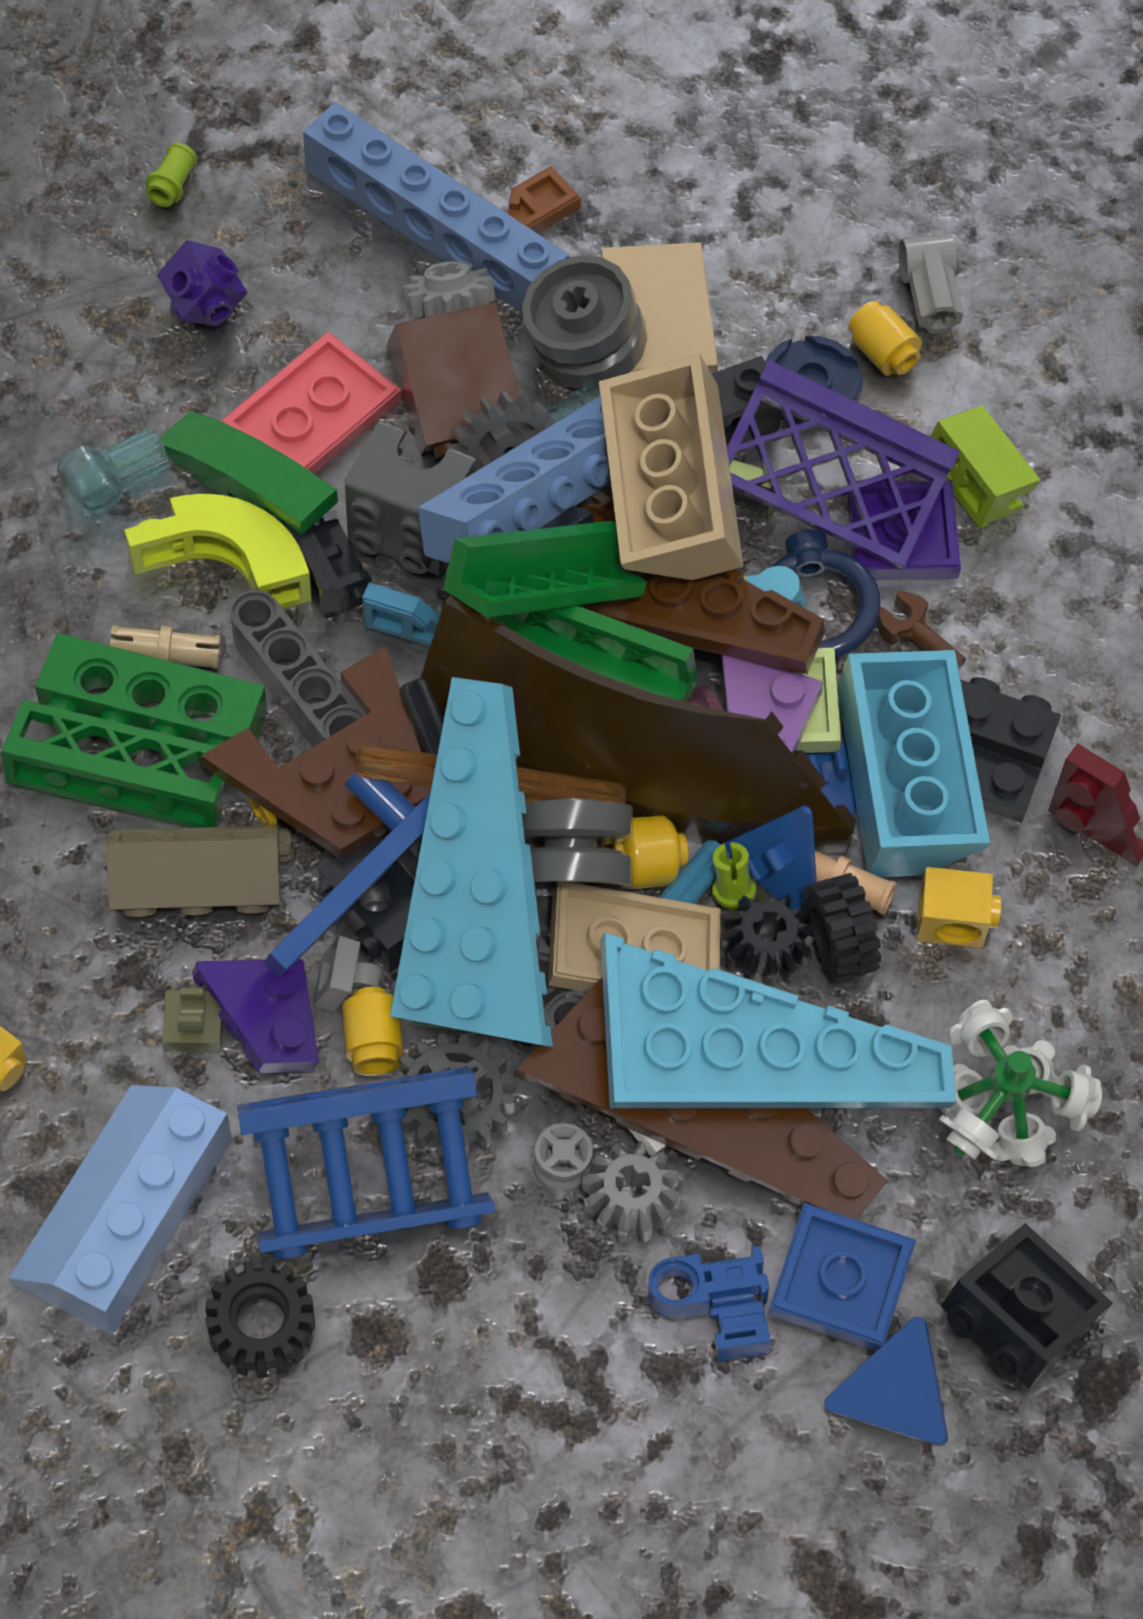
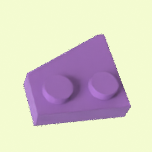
(760, 688)

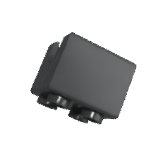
(386, 497)

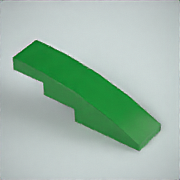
(248, 470)

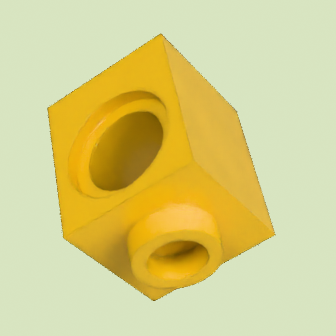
(956, 907)

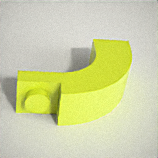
(225, 532)

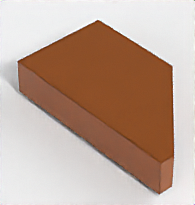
(543, 200)

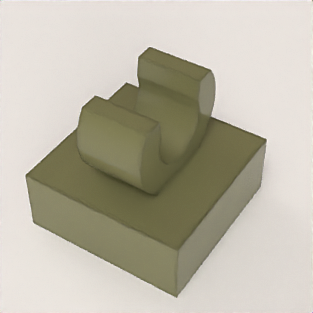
(191, 1021)

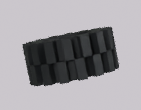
(843, 927)
(255, 1284)

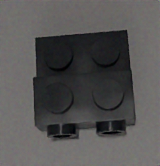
(1008, 744)
(1024, 1306)

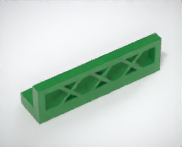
(540, 569)
(610, 648)
(105, 779)

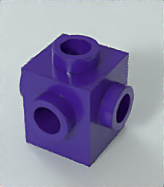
(202, 284)

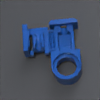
(732, 1299)

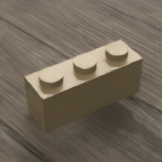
(193, 869)

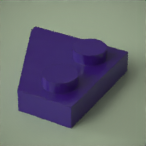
(264, 1012)

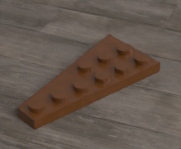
(716, 613)
(770, 1146)

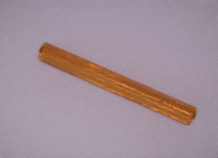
(419, 769)

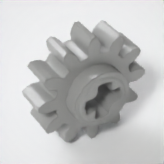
(447, 289)

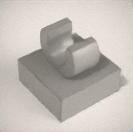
(342, 974)

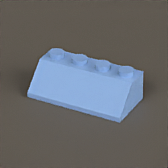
(124, 1204)

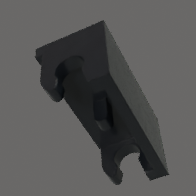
(333, 566)

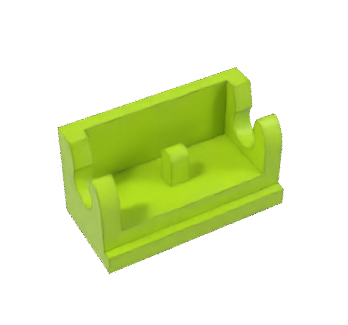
(988, 467)

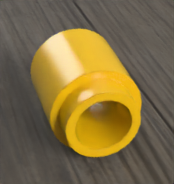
(885, 338)
(370, 1032)

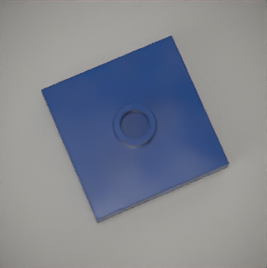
(842, 1277)

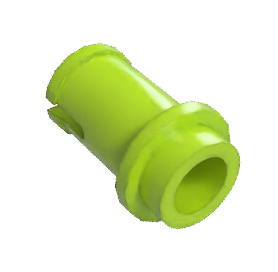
(166, 183)
(732, 876)

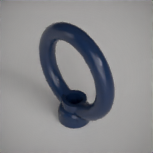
(810, 556)

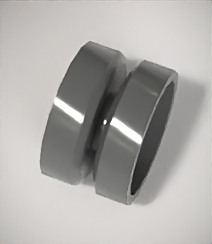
(584, 321)
(571, 839)

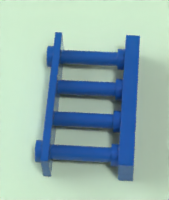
(328, 1114)

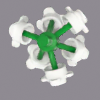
(1016, 1076)

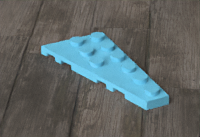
(473, 898)
(734, 1043)

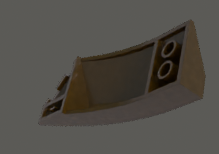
(677, 760)

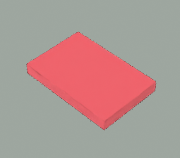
(317, 404)

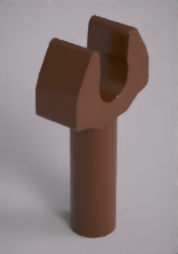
(913, 628)

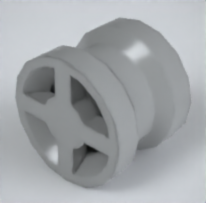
(563, 1145)

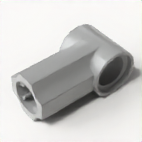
(931, 270)

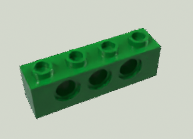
(133, 679)

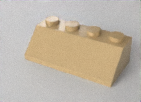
(670, 471)

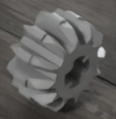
(617, 1206)

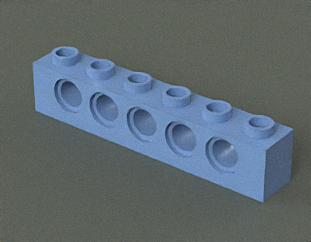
(425, 203)
(523, 485)

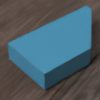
(399, 614)

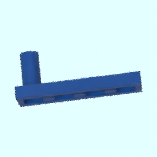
(407, 828)

